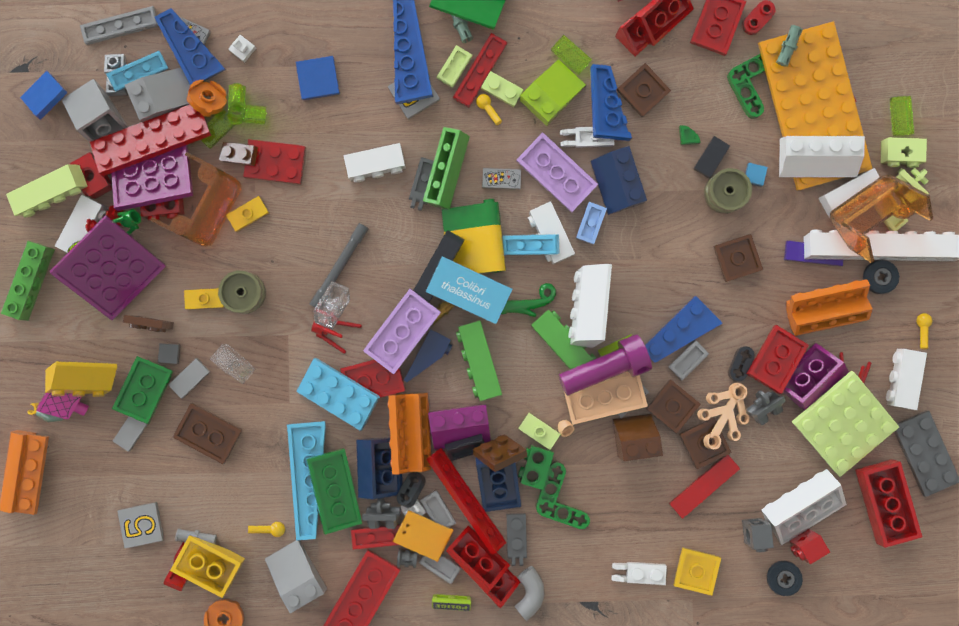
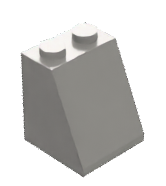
(93, 111)

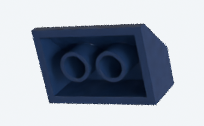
(618, 180)
(374, 469)

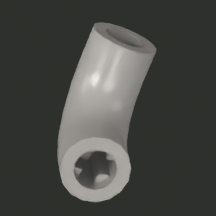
(533, 593)

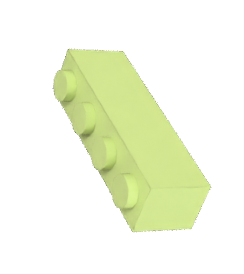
(47, 190)

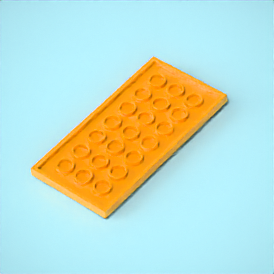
(813, 91)

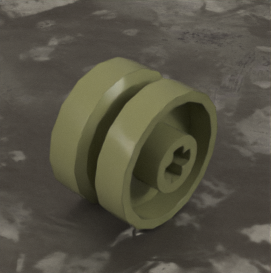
(728, 180)
(236, 282)

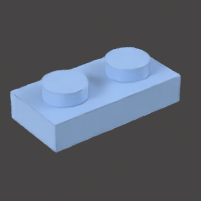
(591, 223)

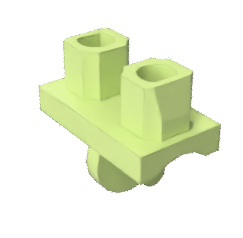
(918, 176)

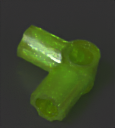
(249, 113)

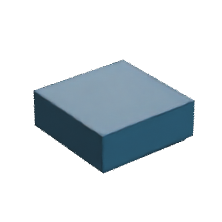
(756, 174)

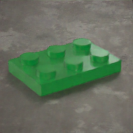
(142, 390)

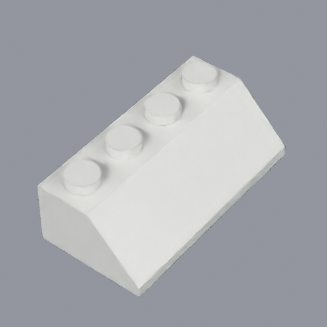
(821, 156)
(590, 305)
(804, 506)

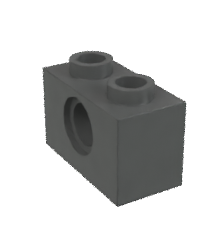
(757, 534)

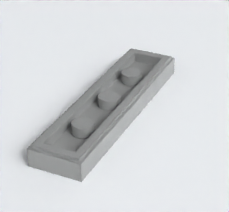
(119, 25)

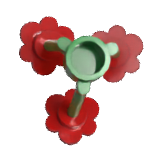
(126, 219)

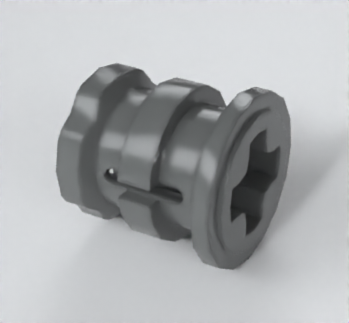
(406, 558)

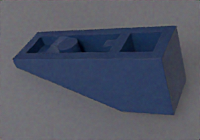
(431, 351)

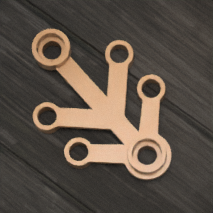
(726, 414)

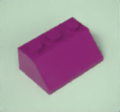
(814, 376)
(458, 424)

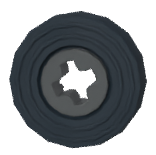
(890, 280)
(776, 573)

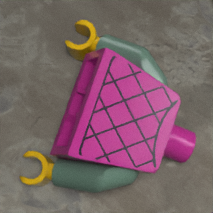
(58, 407)

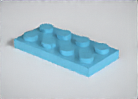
(338, 394)

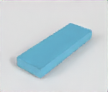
(140, 68)
(531, 244)

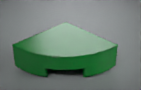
(688, 136)

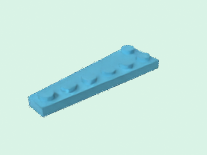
(304, 442)

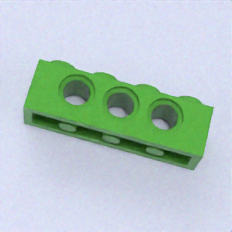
(27, 281)

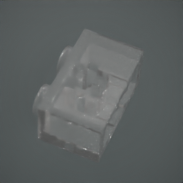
(331, 305)

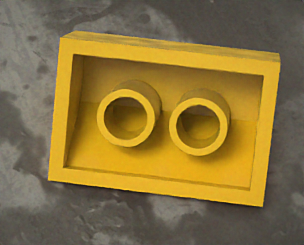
(79, 378)

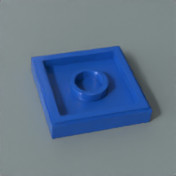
(317, 78)
(43, 95)

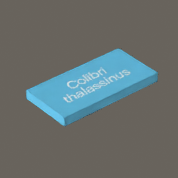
(469, 290)

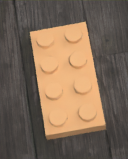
(607, 398)

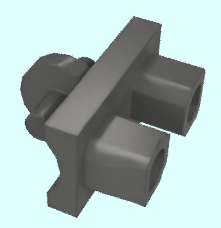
(765, 404)
(382, 512)

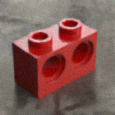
(163, 211)

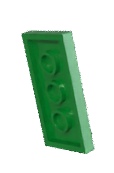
(334, 491)

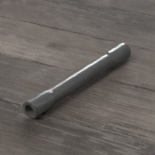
(355, 239)

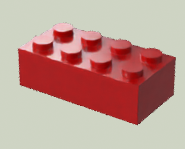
(888, 503)

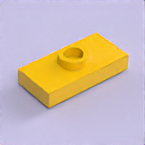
(247, 213)
(202, 299)

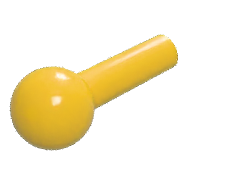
(484, 102)
(924, 321)
(276, 529)

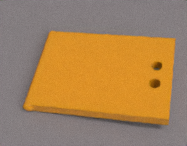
(423, 535)

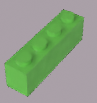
(446, 168)
(558, 340)
(479, 360)

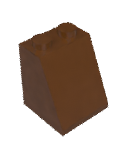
(637, 437)

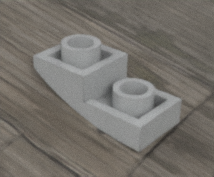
(112, 63)

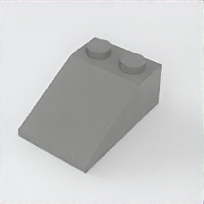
(158, 93)
(295, 576)

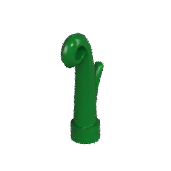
(525, 306)

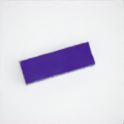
(795, 252)

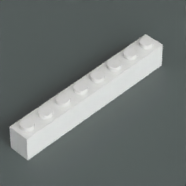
(885, 246)

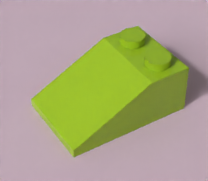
(551, 92)

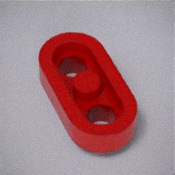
(759, 16)

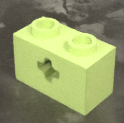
(914, 151)

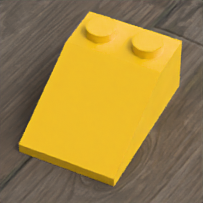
(207, 565)

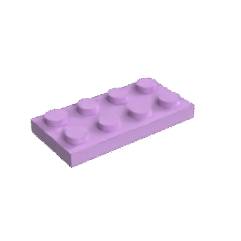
(557, 172)
(402, 331)

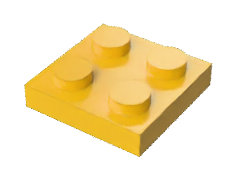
(697, 571)

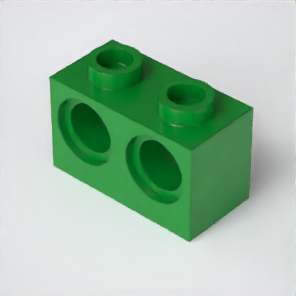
(541, 467)

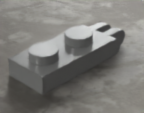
(420, 183)
(516, 537)

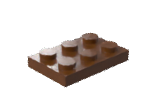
(207, 433)

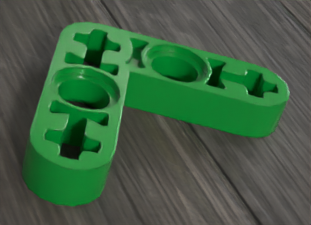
(744, 82)
(552, 498)

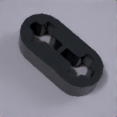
(736, 362)
(411, 489)

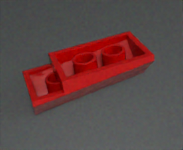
(652, 23)
(485, 569)

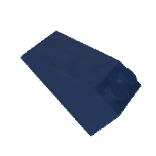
(499, 488)

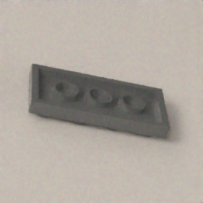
(926, 454)

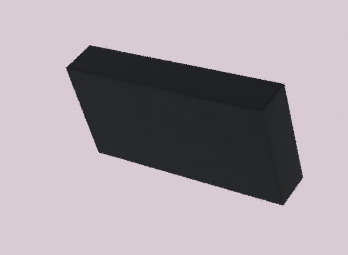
(711, 157)
(464, 447)

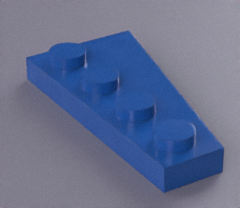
(188, 49)
(606, 106)
(687, 325)

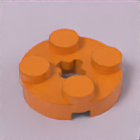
(200, 103)
(224, 606)

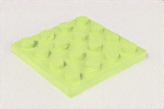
(845, 423)

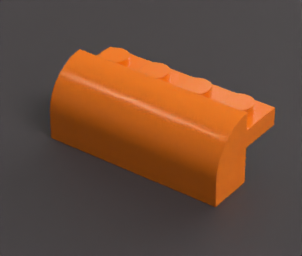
(829, 307)
(409, 432)
(23, 472)

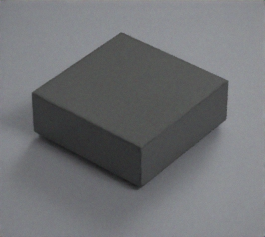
(169, 353)

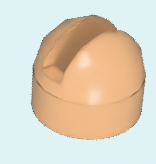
(565, 428)

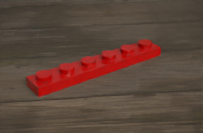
(466, 501)

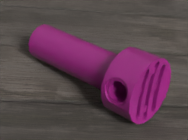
(630, 357)

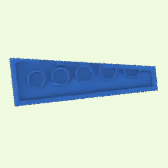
(410, 63)

